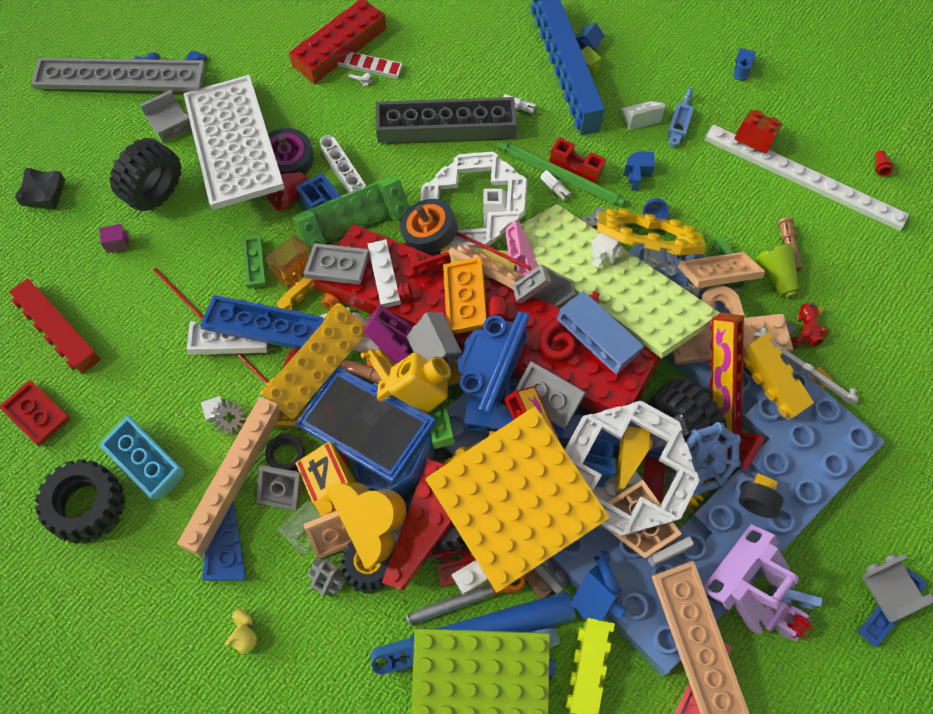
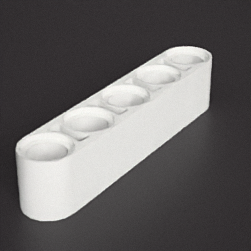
(340, 164)

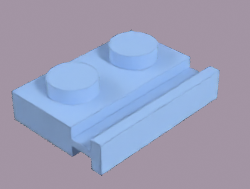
(805, 600)

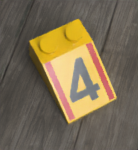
(321, 470)

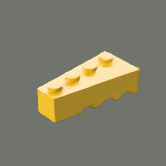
(776, 377)

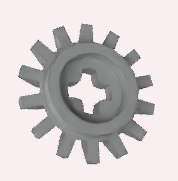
(224, 423)

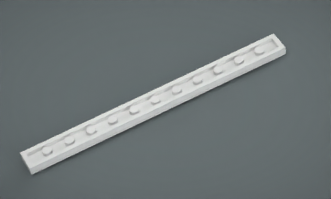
(810, 179)

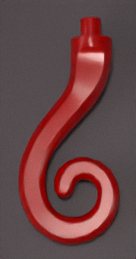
(549, 330)

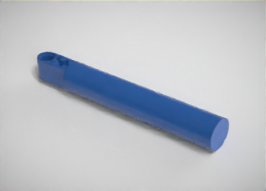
(520, 618)

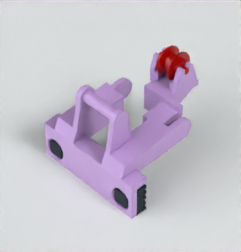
(758, 610)

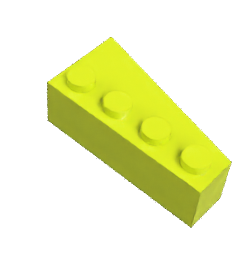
(590, 667)

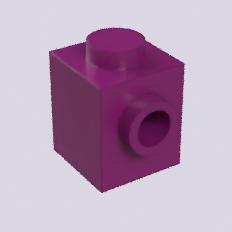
(114, 238)

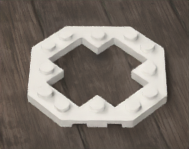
(501, 174)
(675, 455)

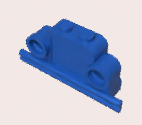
(491, 359)

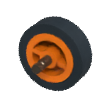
(429, 225)

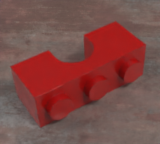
(565, 156)

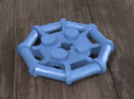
(718, 456)

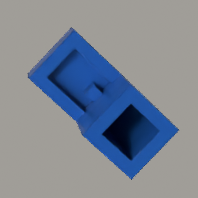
(639, 165)

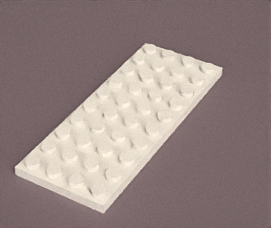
(232, 143)

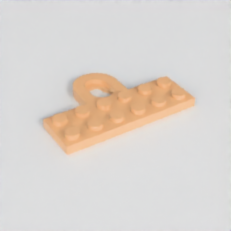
(698, 347)

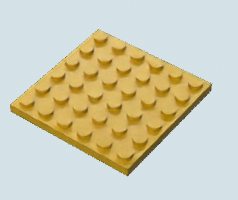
(516, 499)

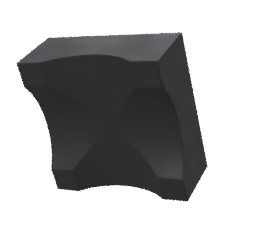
(40, 188)

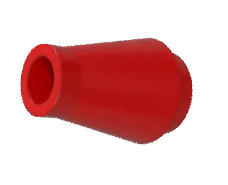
(883, 164)

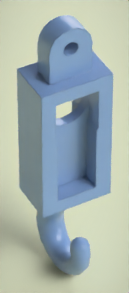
(681, 117)

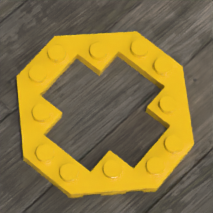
(687, 241)

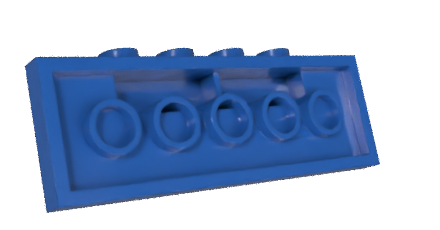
(259, 322)

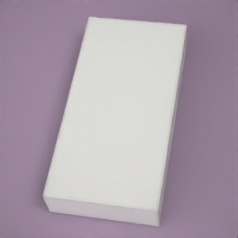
(670, 552)

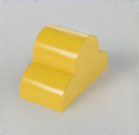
(369, 518)

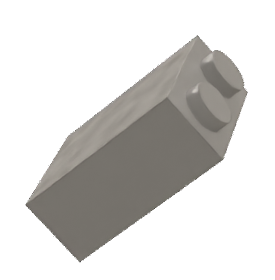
(434, 338)

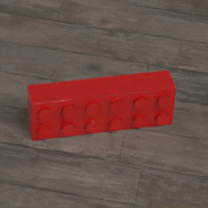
(337, 39)

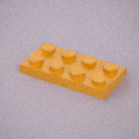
(465, 295)

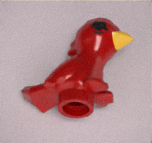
(811, 331)

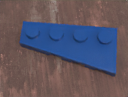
(224, 555)

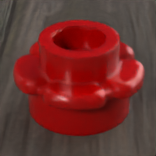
(405, 291)

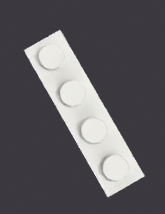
(384, 274)

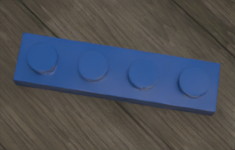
(877, 625)

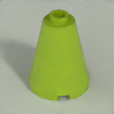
(781, 269)

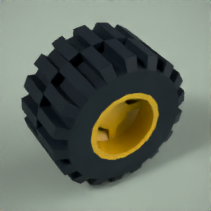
(357, 575)

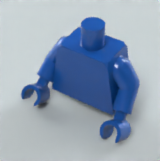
(599, 592)

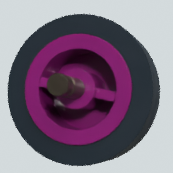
(291, 150)

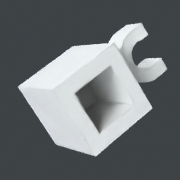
(605, 249)

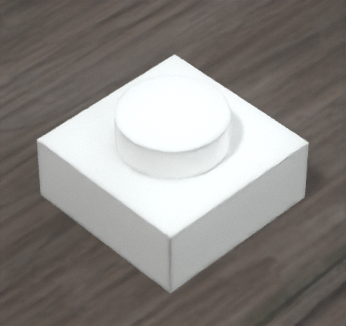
(208, 406)

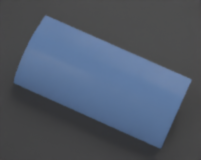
(599, 332)

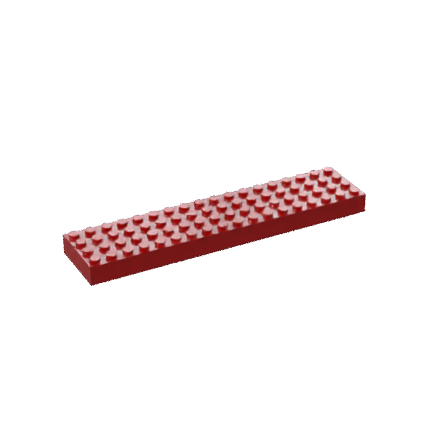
(582, 368)

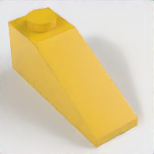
(632, 450)

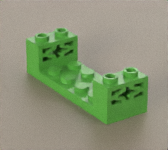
(359, 207)

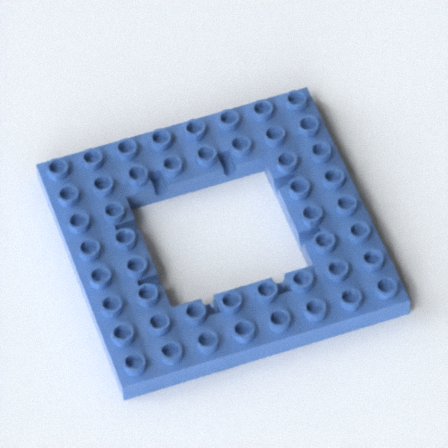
(806, 455)

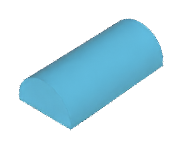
(142, 459)

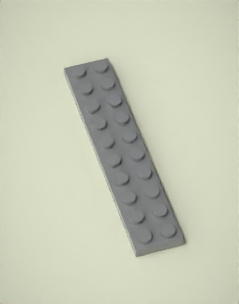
(118, 74)

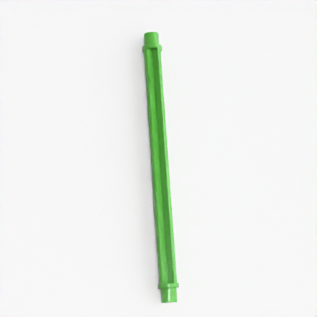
(563, 174)

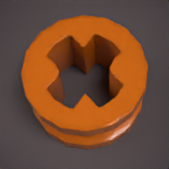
(329, 301)

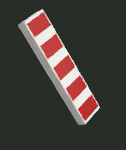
(372, 65)

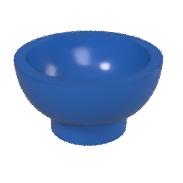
(657, 208)

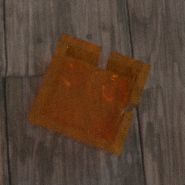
(289, 262)

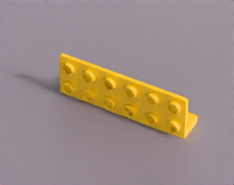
(315, 361)

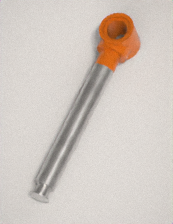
(460, 601)

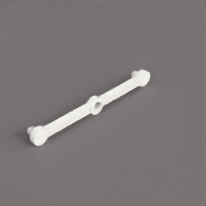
(807, 369)

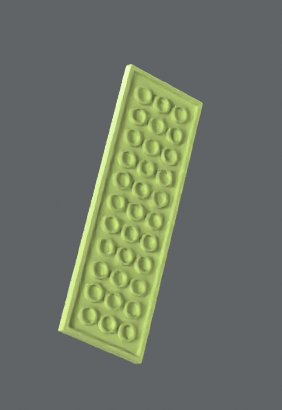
(630, 291)

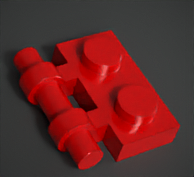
(449, 567)

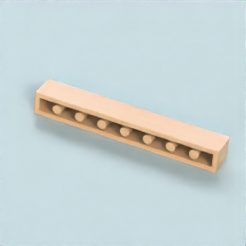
(229, 478)

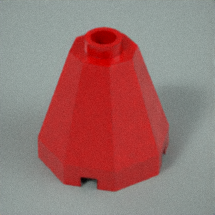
(287, 197)

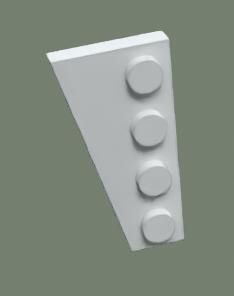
(210, 342)

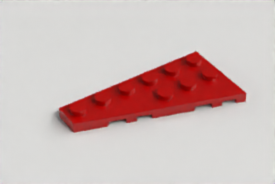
(421, 530)

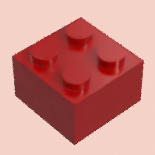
(758, 131)

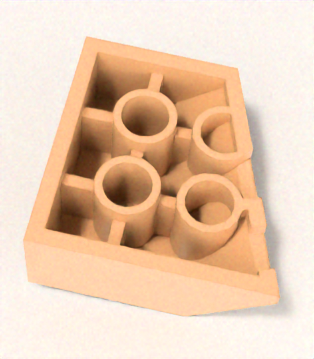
(648, 540)

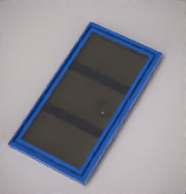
(360, 426)

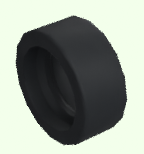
(279, 440)
(761, 500)

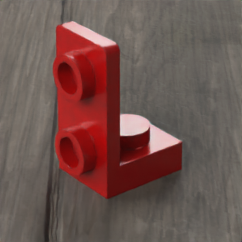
(426, 266)

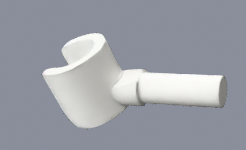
(364, 80)

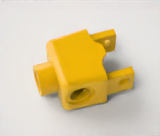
(417, 382)

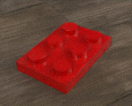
(34, 413)

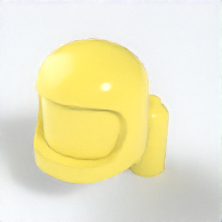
(242, 638)

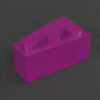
(389, 334)

